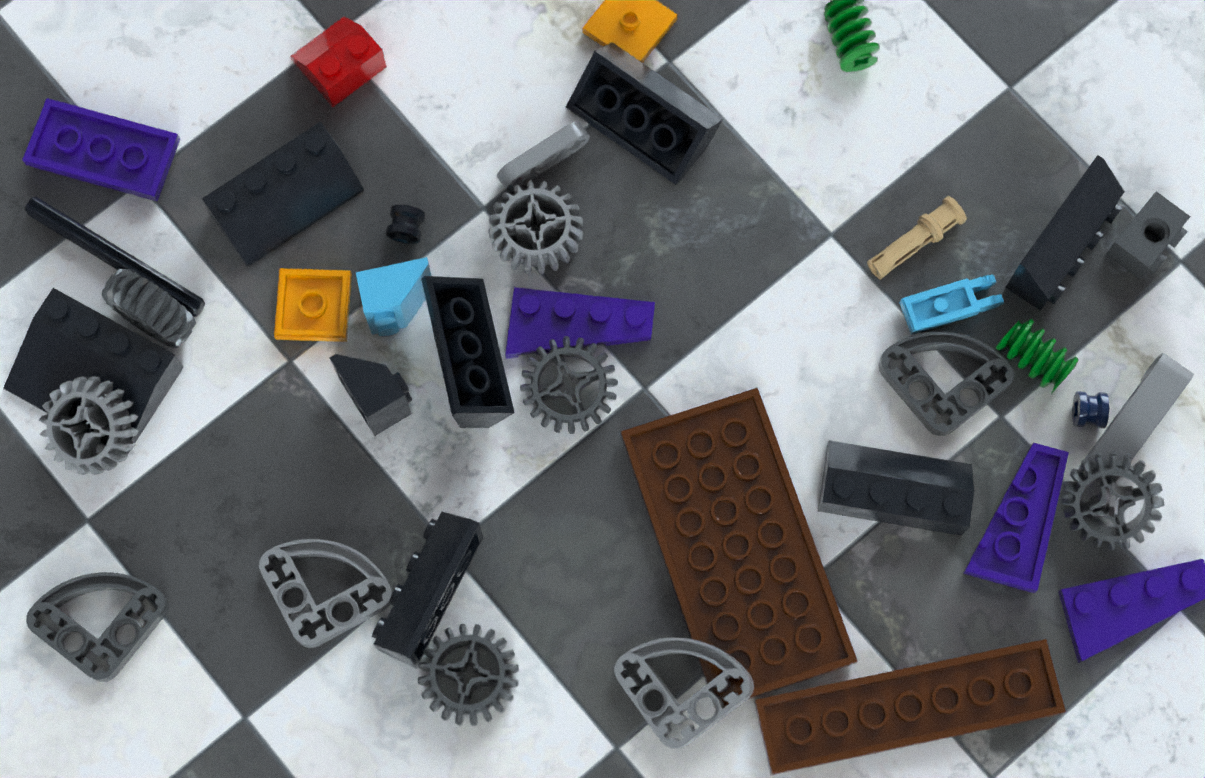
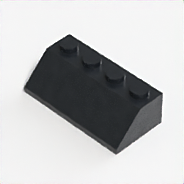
(643, 112)
(283, 194)
(1067, 235)
(468, 350)
(897, 488)
(428, 589)

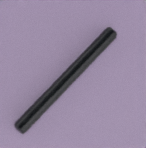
(110, 252)

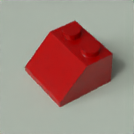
(340, 60)

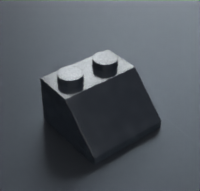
(374, 390)

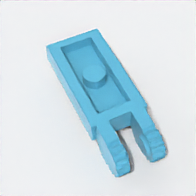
(948, 304)

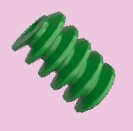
(851, 34)
(1037, 354)

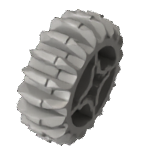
(522, 228)
(74, 438)

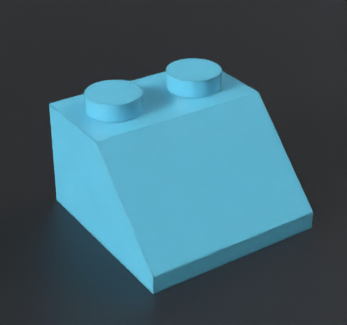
(392, 295)

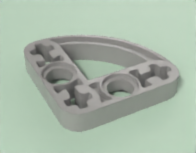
(308, 609)
(671, 709)

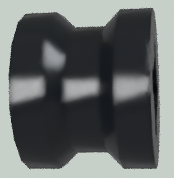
(405, 224)

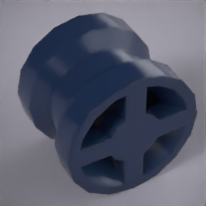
(1090, 409)

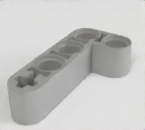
(1143, 410)

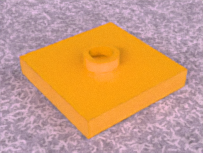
(631, 25)
(313, 305)

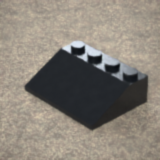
(75, 342)

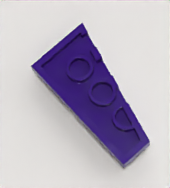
(552, 315)
(1020, 529)
(1122, 606)

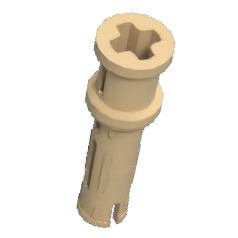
(929, 229)

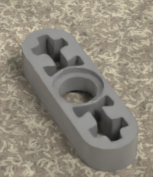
(543, 156)

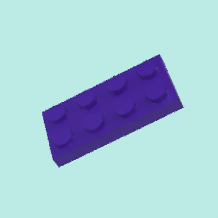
(101, 149)

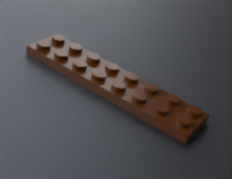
(909, 706)

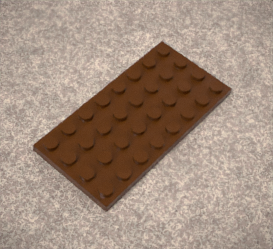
(738, 543)

